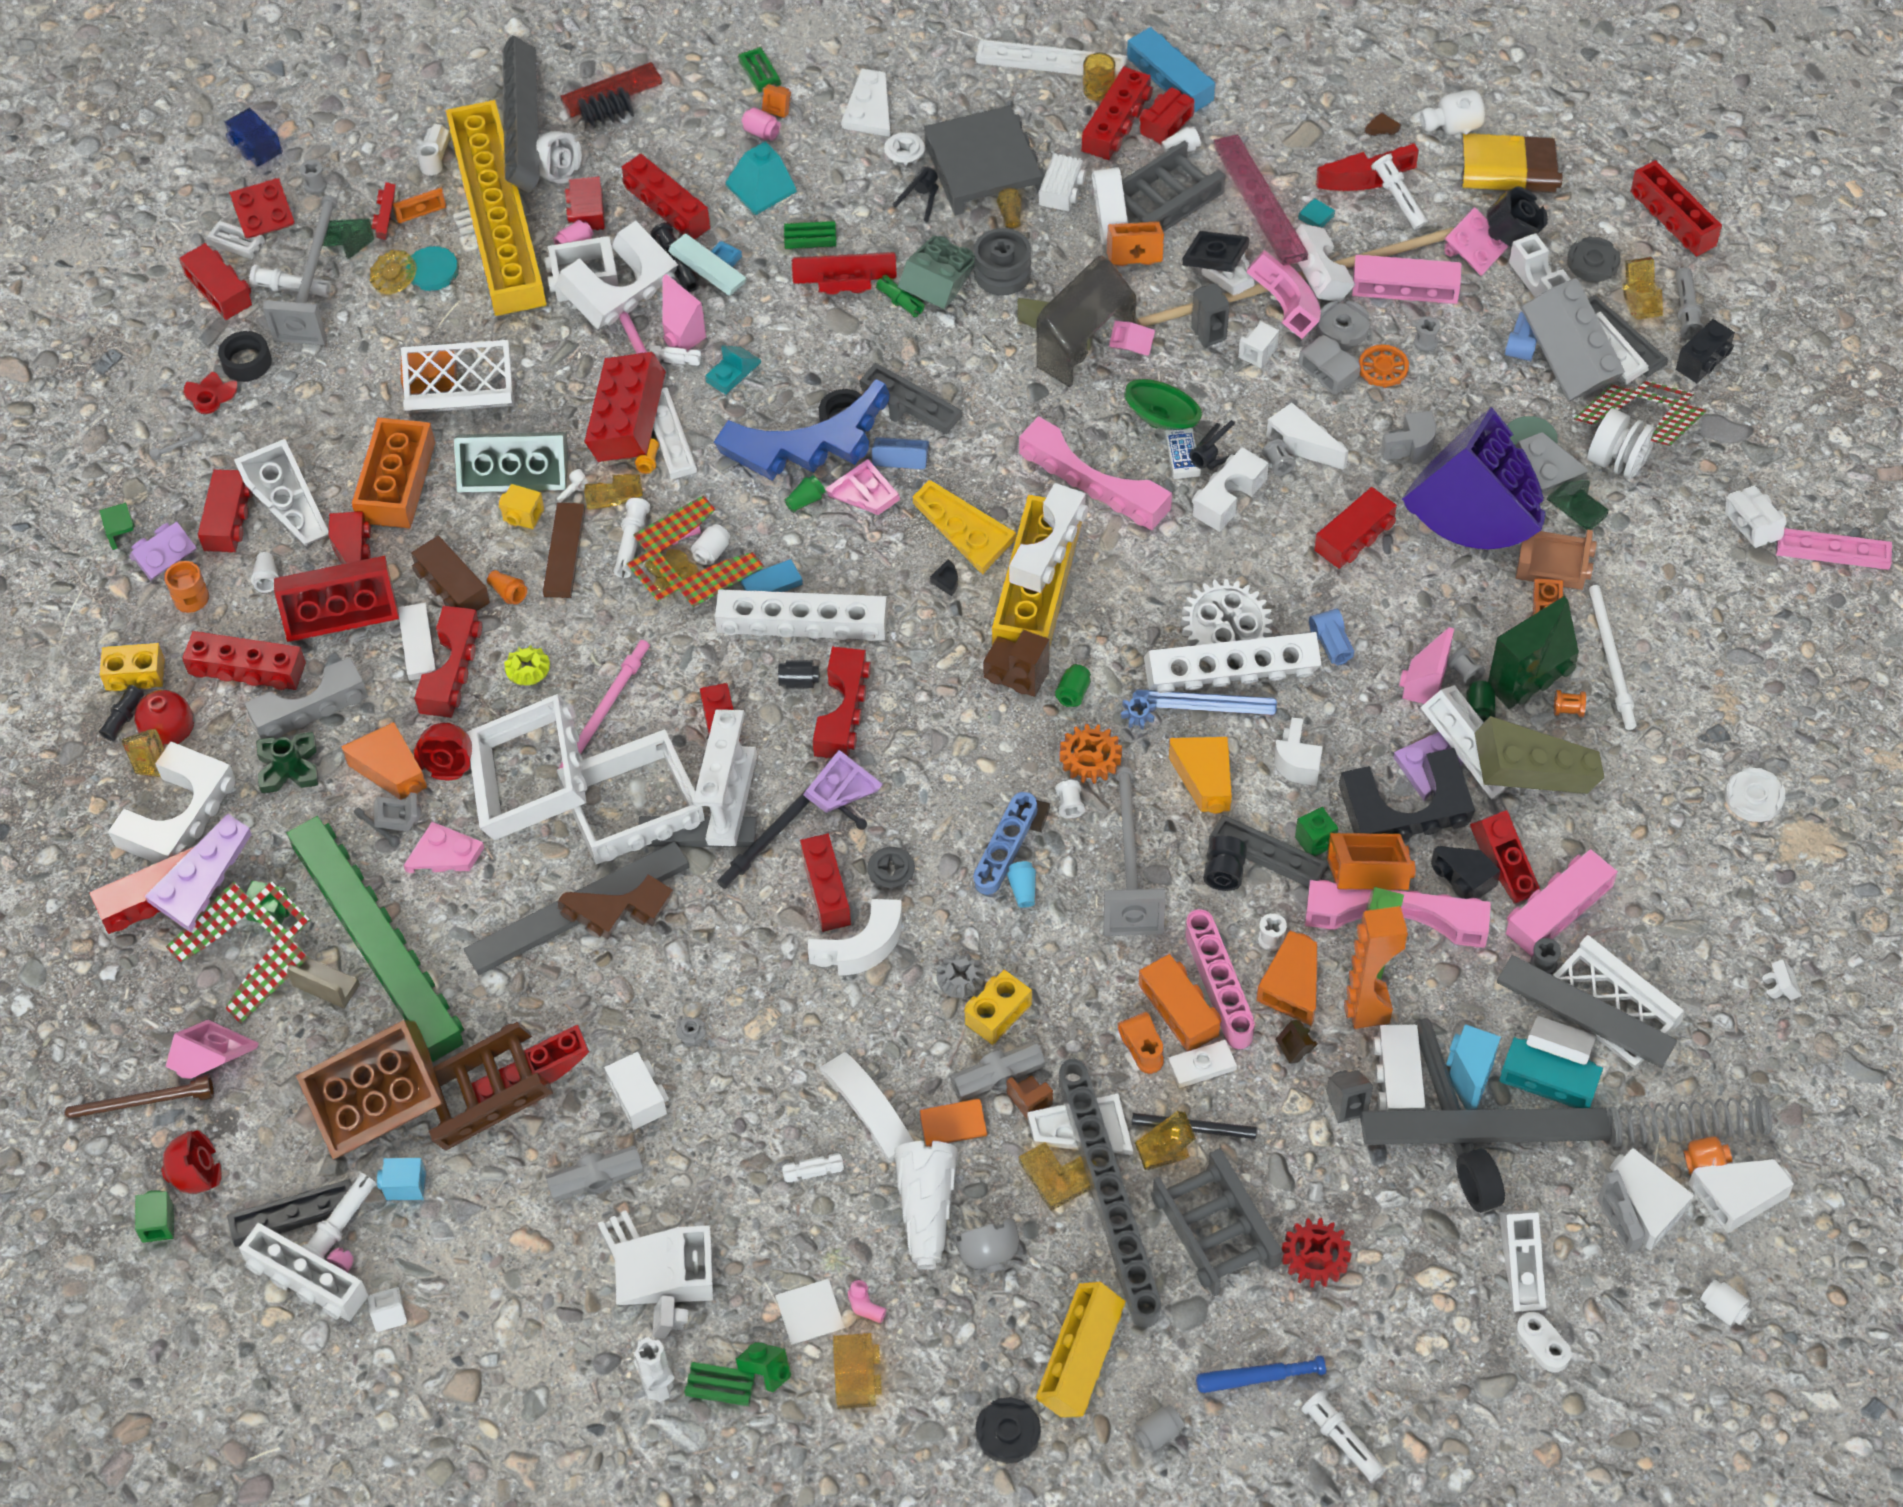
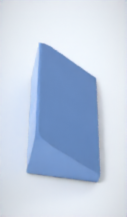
(900, 453)

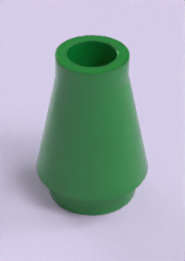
(805, 493)

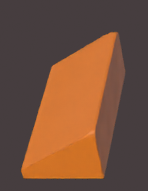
(419, 205)
(953, 1122)

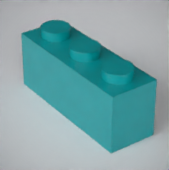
(1550, 1075)

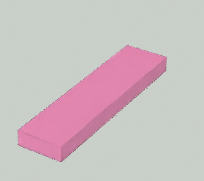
(1835, 548)

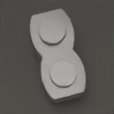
(1329, 364)

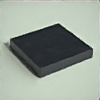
(1216, 251)

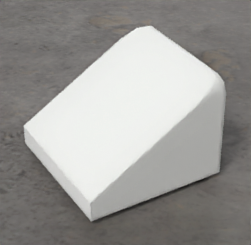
(387, 1309)

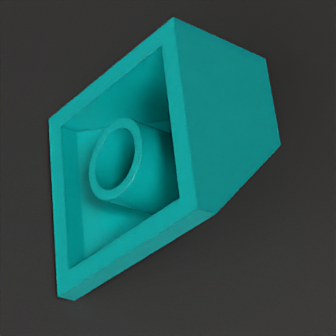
(760, 179)

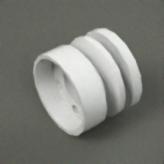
(1617, 442)

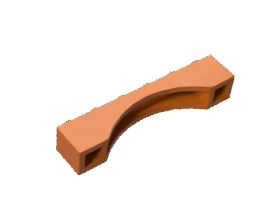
(1379, 940)

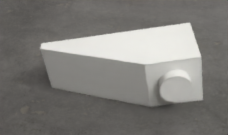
(1523, 1259)

